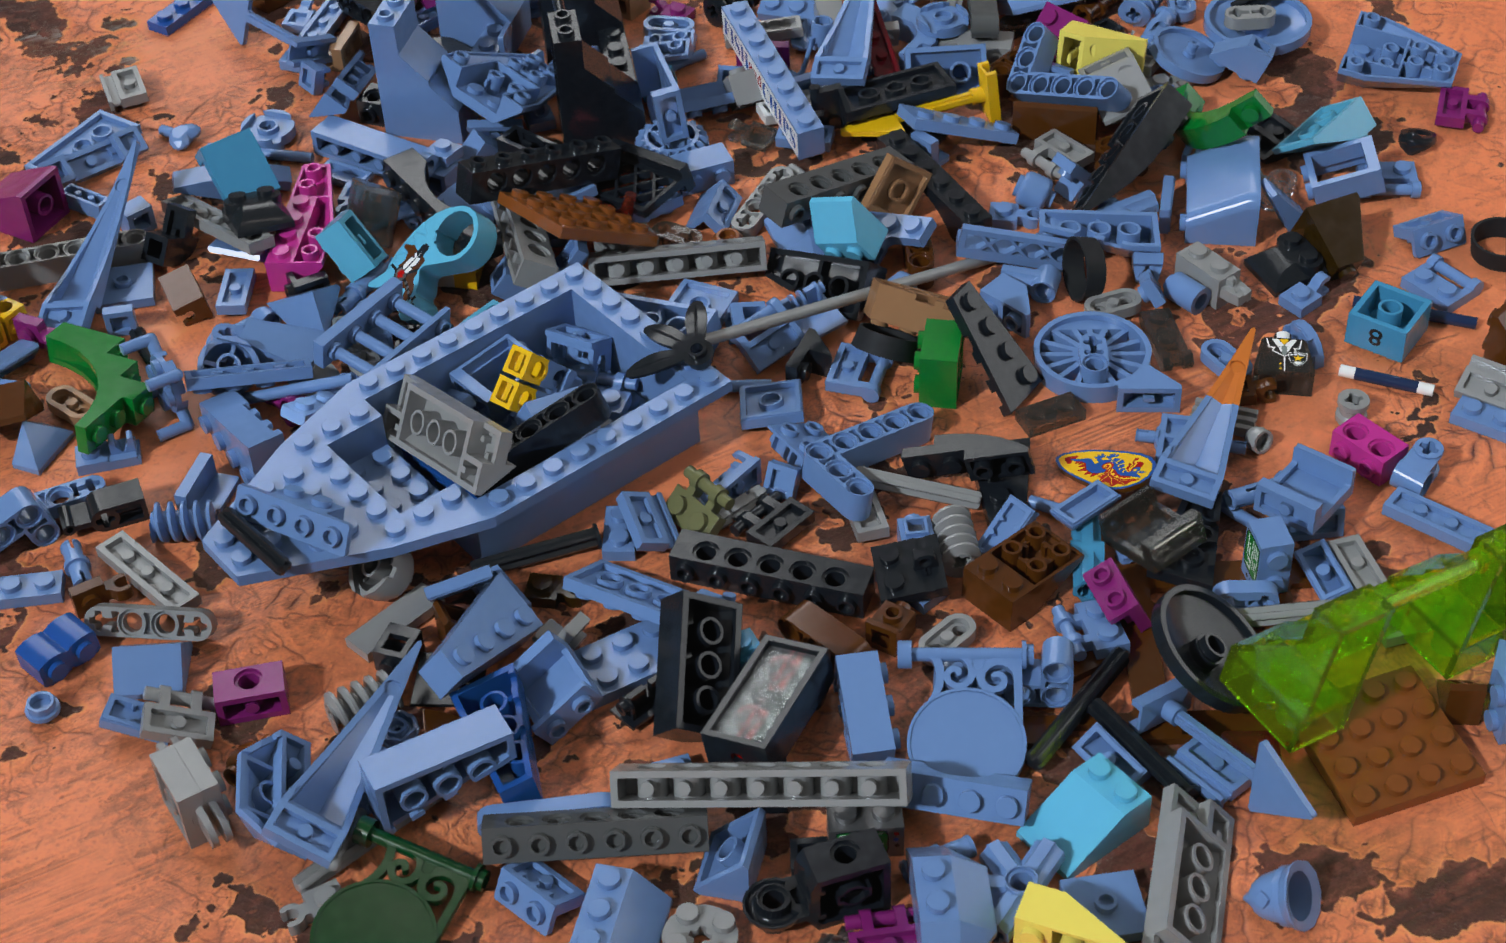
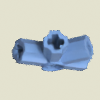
(1011, 875)

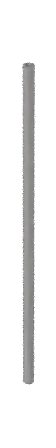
(837, 302)

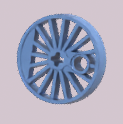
(1093, 349)

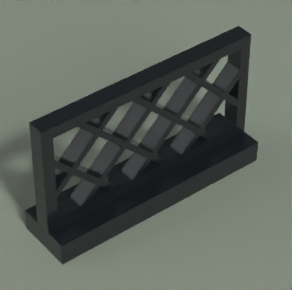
(644, 165)

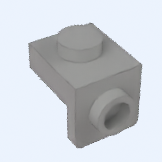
(571, 633)

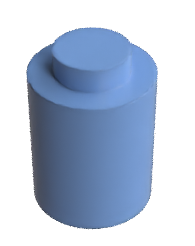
(1186, 292)

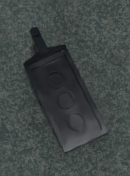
(880, 95)

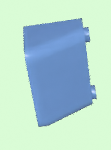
(1223, 194)

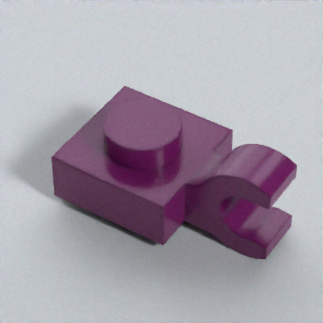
(674, 9)
(31, 329)

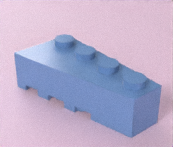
(239, 432)
(484, 635)

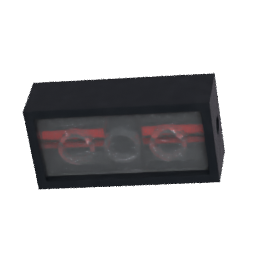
(769, 702)

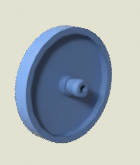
(1185, 54)

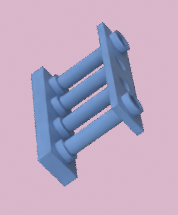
(373, 313)

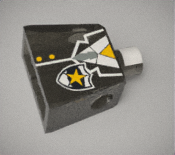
(1287, 362)

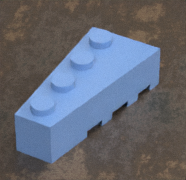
(435, 765)

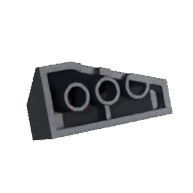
(839, 275)

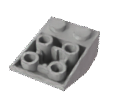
(1126, 70)

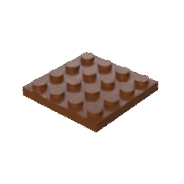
(577, 218)
(1394, 750)

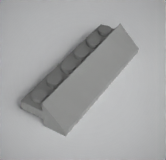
(448, 435)
(1189, 871)

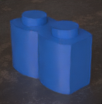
(57, 649)

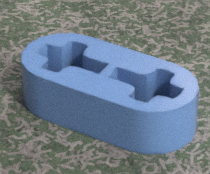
(1248, 592)

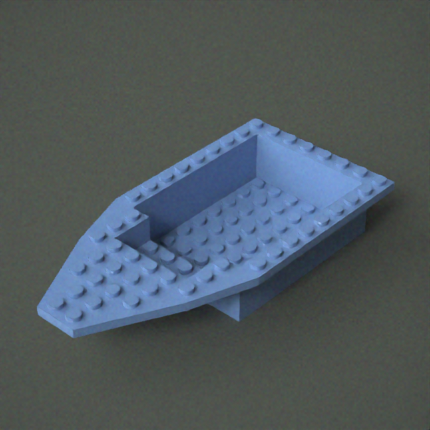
(398, 511)

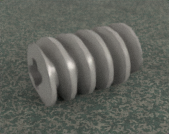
(955, 538)
(348, 703)

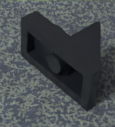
(809, 358)

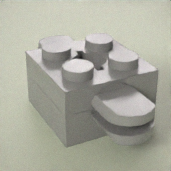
(192, 792)

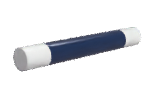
(1386, 380)

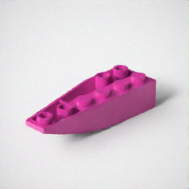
(312, 211)

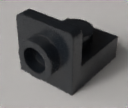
(305, 284)

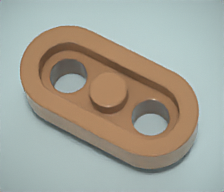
(68, 403)

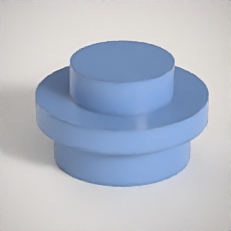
(42, 707)

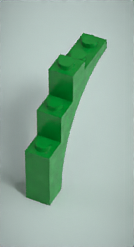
(115, 378)

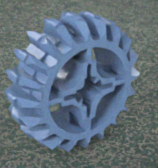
(649, 139)

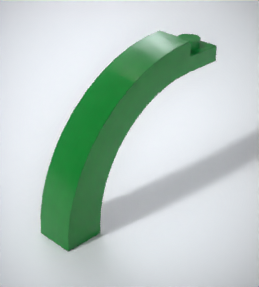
(1222, 124)

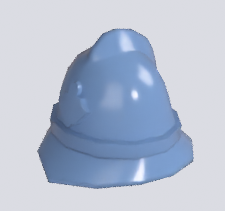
(1287, 896)

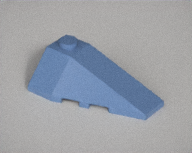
(1115, 230)
(671, 313)

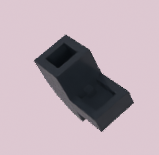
(175, 240)

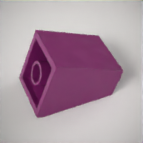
(32, 202)

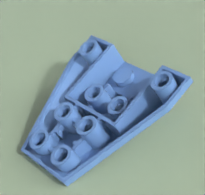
(1395, 57)
(499, 83)

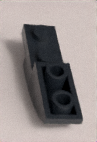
(975, 454)

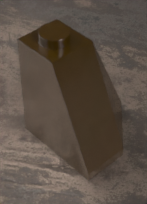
(1336, 233)

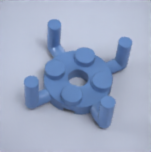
(163, 382)

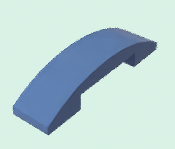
(96, 158)

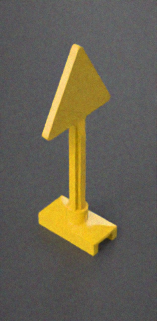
(986, 94)

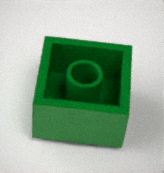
(939, 363)

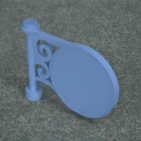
(968, 727)

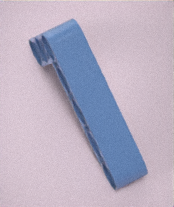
(1032, 82)
(833, 460)

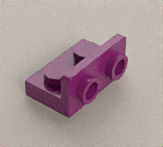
(1115, 595)

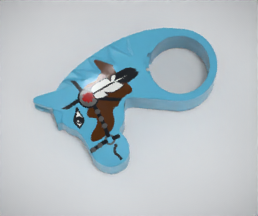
(430, 255)

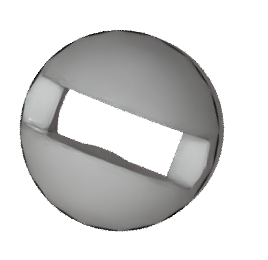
(1258, 439)

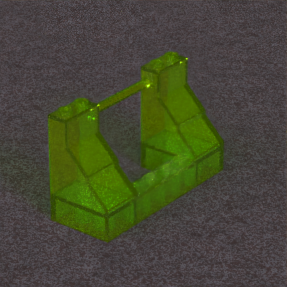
(1310, 670)

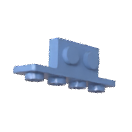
(700, 100)
(297, 515)

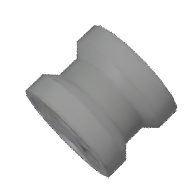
(1350, 403)

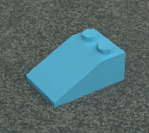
(1329, 127)
(1089, 814)

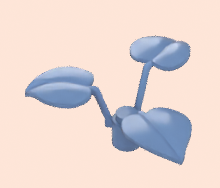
(814, 35)

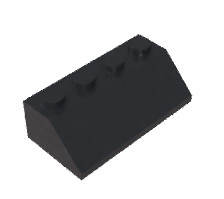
(694, 662)

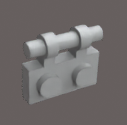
(1048, 146)
(163, 720)

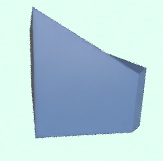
(308, 309)

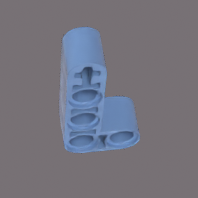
(25, 514)
(1044, 684)

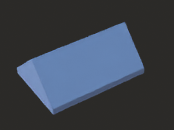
(956, 60)

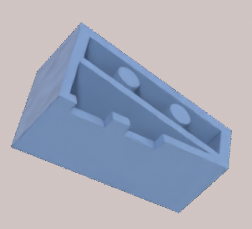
(865, 706)

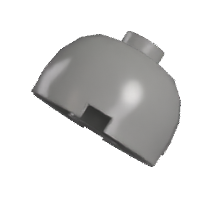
(382, 578)

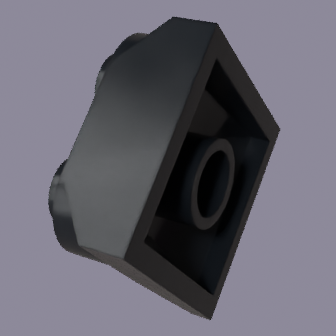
(256, 212)
(1286, 263)

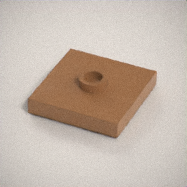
(896, 187)

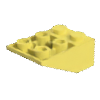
(1085, 43)
(1056, 917)

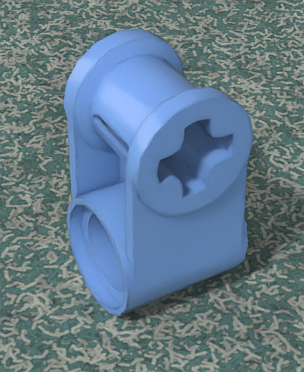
(1419, 466)

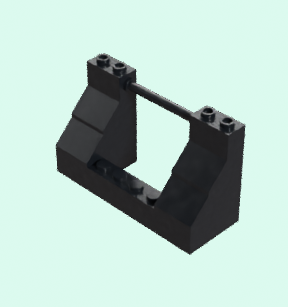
(593, 88)

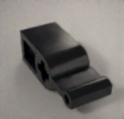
(106, 509)

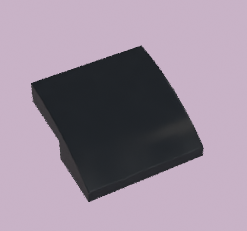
(1271, 133)

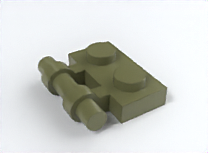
(690, 511)

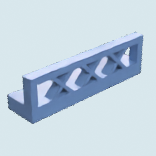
(1009, 246)

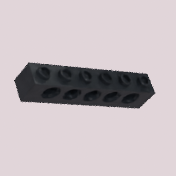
(538, 169)
(772, 573)

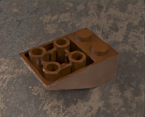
(1019, 574)

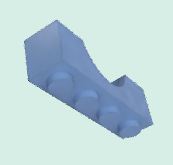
(985, 798)

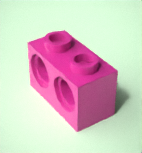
(1367, 448)

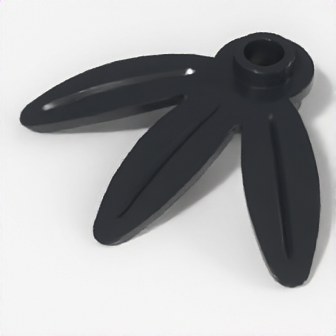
(682, 346)

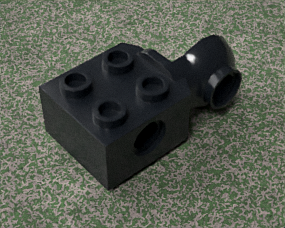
(827, 884)

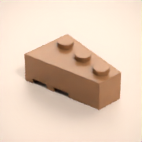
(904, 306)

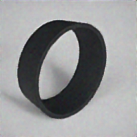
(1484, 229)
(1073, 268)
(885, 342)

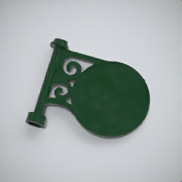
(390, 909)

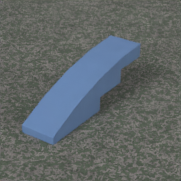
(198, 182)

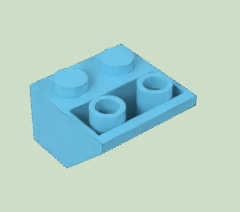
(350, 245)

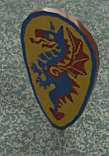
(1117, 469)

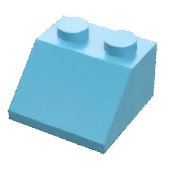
(846, 228)

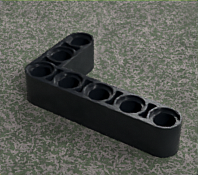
(555, 429)

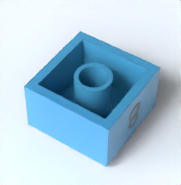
(1388, 321)

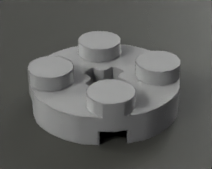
(697, 920)

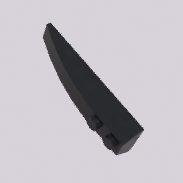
(1136, 144)

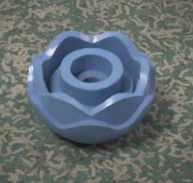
(401, 729)

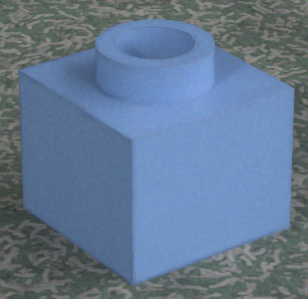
(138, 215)

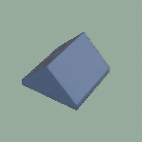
(150, 666)
(733, 857)

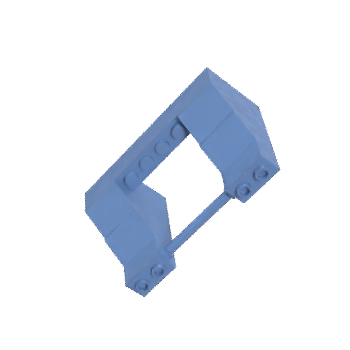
(409, 63)

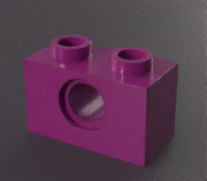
(251, 693)

